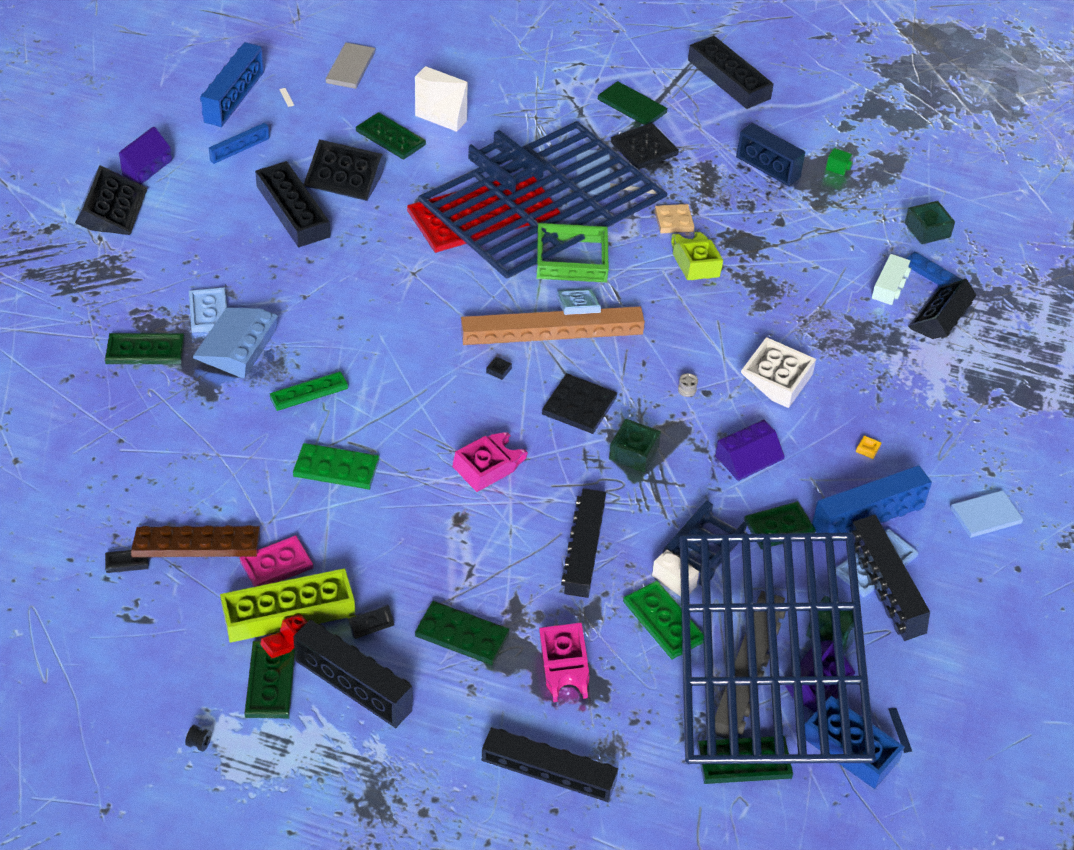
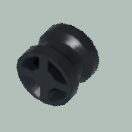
(198, 738)

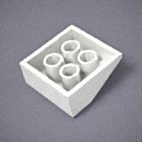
(441, 98)
(779, 371)

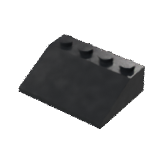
(344, 170)
(111, 203)

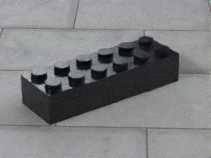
(730, 72)
(292, 204)
(890, 578)
(353, 673)

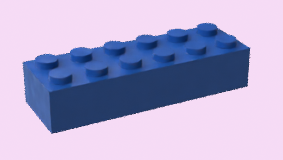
(232, 84)
(883, 497)

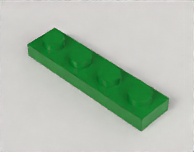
(308, 391)

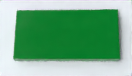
(661, 618)

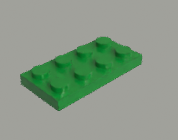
(336, 466)

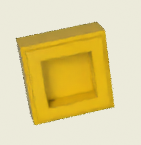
(868, 447)

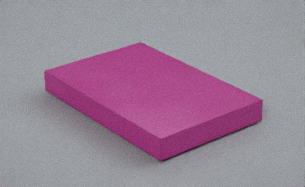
(277, 562)

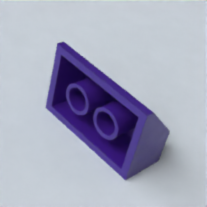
(145, 156)
(749, 450)
(829, 669)

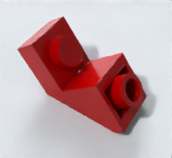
(283, 641)

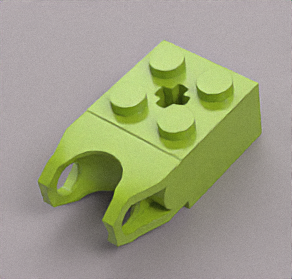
(697, 256)

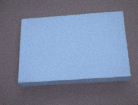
(578, 302)
(206, 308)
(986, 514)

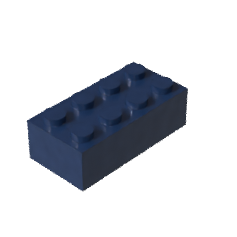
(770, 154)

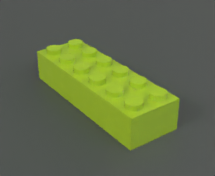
(263, 608)

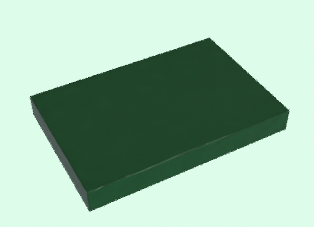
(779, 520)

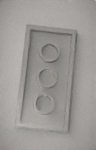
(350, 65)

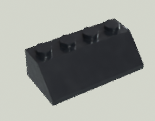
(943, 309)

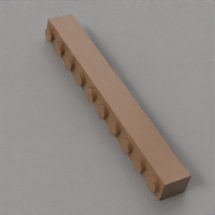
(551, 326)

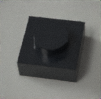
(499, 368)

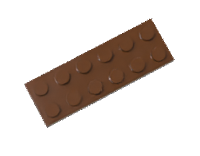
(196, 541)

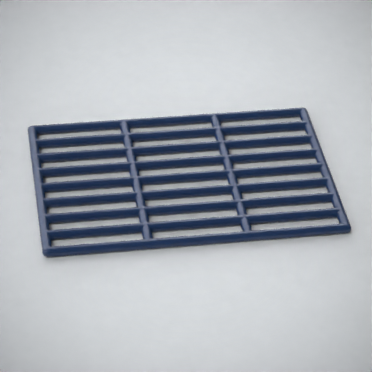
(529, 218)
(774, 679)

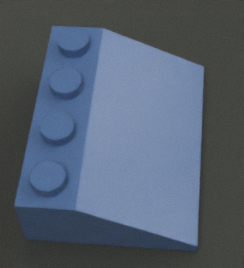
(237, 340)

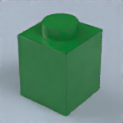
(839, 162)

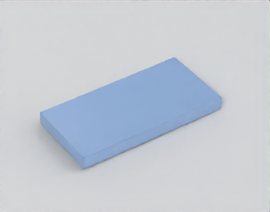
(596, 177)
(903, 549)

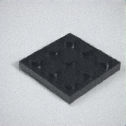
(644, 146)
(579, 403)

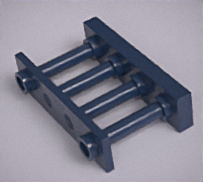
(508, 149)
(695, 527)

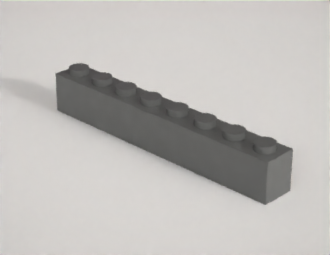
(741, 669)

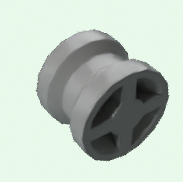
(687, 385)

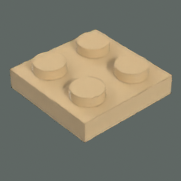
(674, 218)

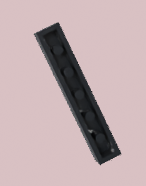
(584, 544)
(549, 764)

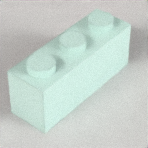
(891, 279)

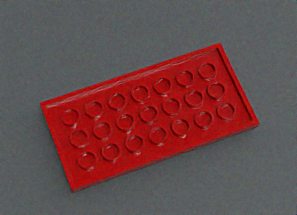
(443, 238)

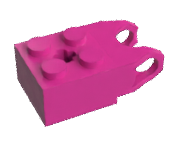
(487, 460)
(564, 658)

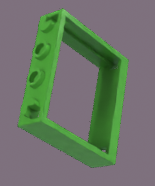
(573, 271)

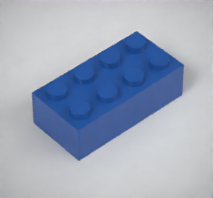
(887, 749)

